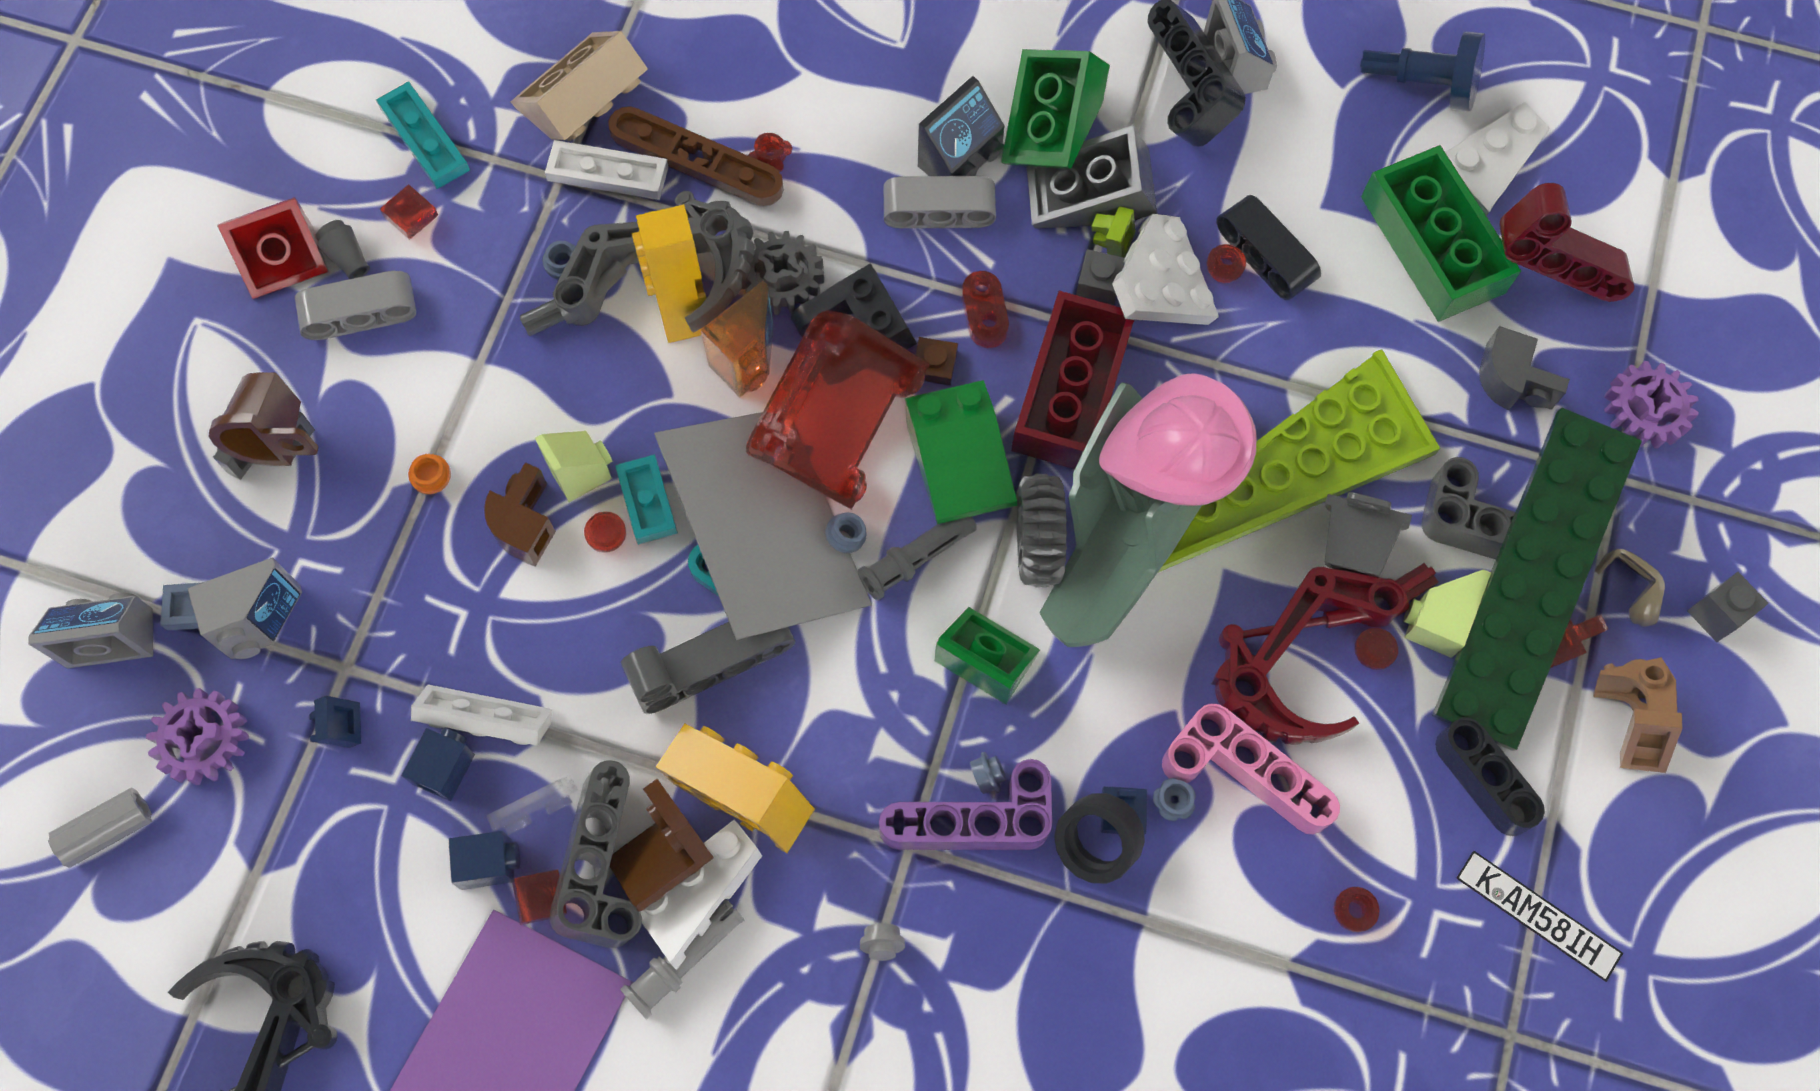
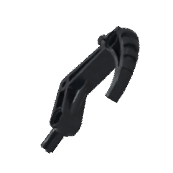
(273, 970)

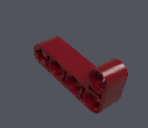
(1541, 239)

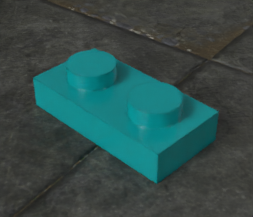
(646, 499)

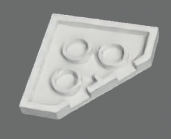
(1164, 276)

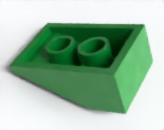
(1053, 107)
(960, 451)

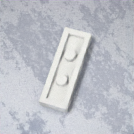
(606, 169)
(481, 715)

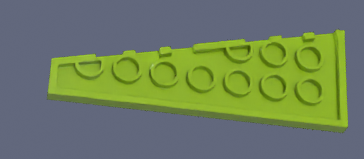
(1331, 446)

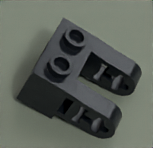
(866, 299)

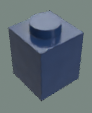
(439, 763)
(483, 860)

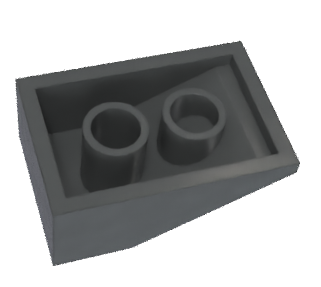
(1105, 175)

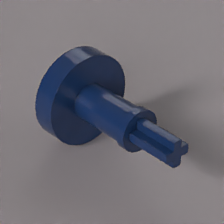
(1458, 71)

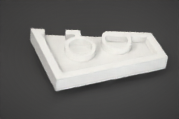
(1497, 153)
(690, 904)

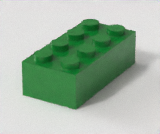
(1439, 233)

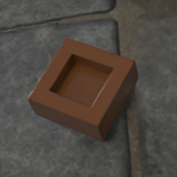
(940, 357)

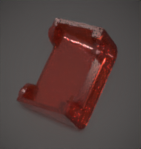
(833, 405)

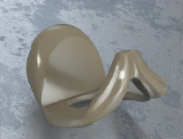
(1647, 605)

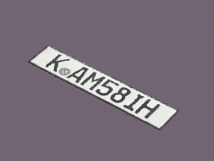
(1540, 916)

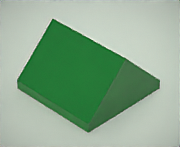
(985, 654)

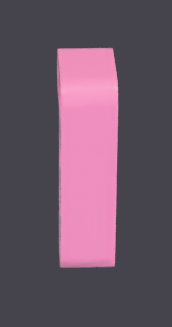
(1253, 776)

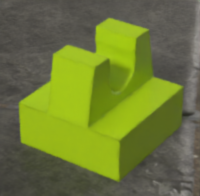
(1115, 231)

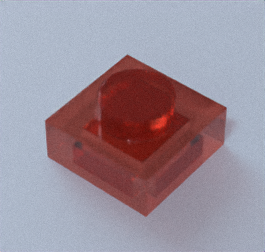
(409, 211)
(535, 896)

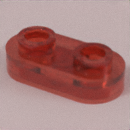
(985, 306)

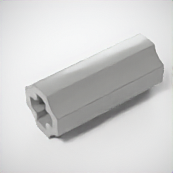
(99, 827)

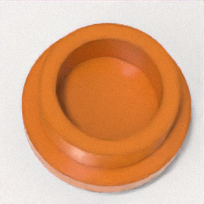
(429, 473)

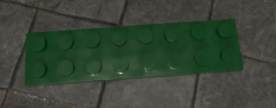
(1538, 576)

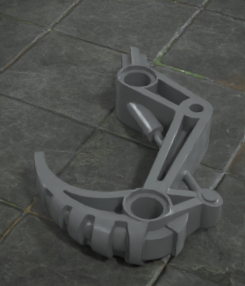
(609, 248)

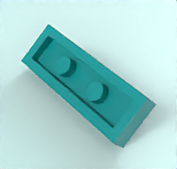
(423, 135)

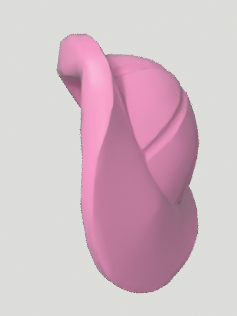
(1183, 442)

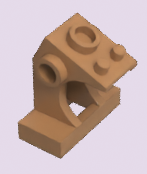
(1654, 724)

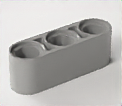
(939, 202)
(355, 305)

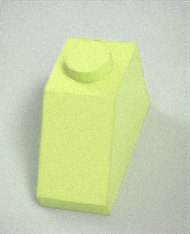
(575, 461)
(1446, 613)

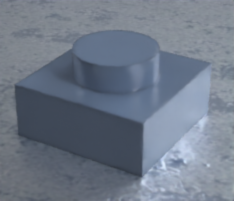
(177, 607)

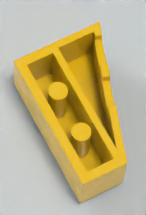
(670, 268)
(737, 784)

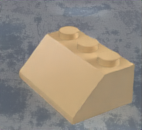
(581, 85)

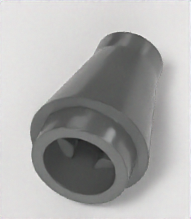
(342, 248)

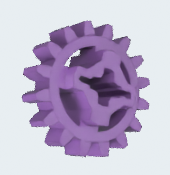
(1651, 404)
(201, 751)

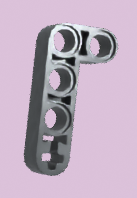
(1463, 511)
(697, 664)
(598, 852)

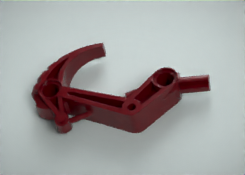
(1344, 600)

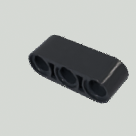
(1269, 247)
(1510, 784)

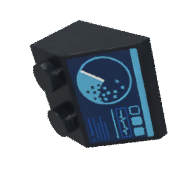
(960, 133)

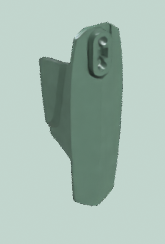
(1118, 542)

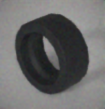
(1078, 859)

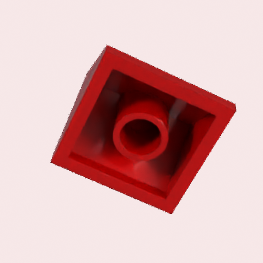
(273, 247)

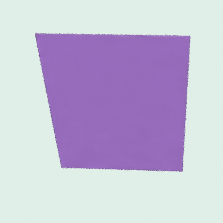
(515, 1017)

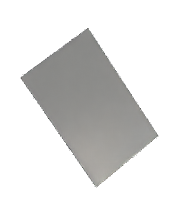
(758, 531)

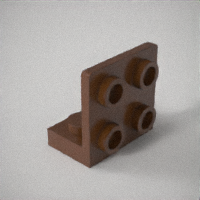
(659, 855)

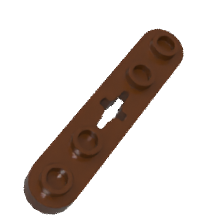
(728, 168)

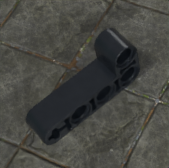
(1213, 94)

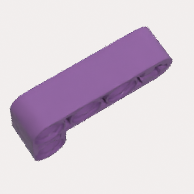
(964, 815)

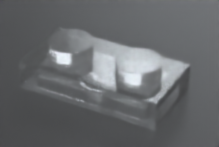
(516, 815)

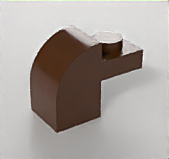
(513, 521)

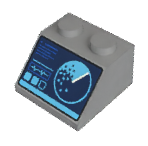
(1241, 43)
(245, 607)
(95, 631)

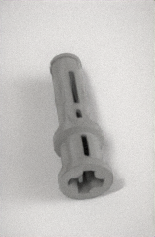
(663, 977)

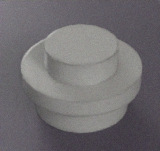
(882, 941)

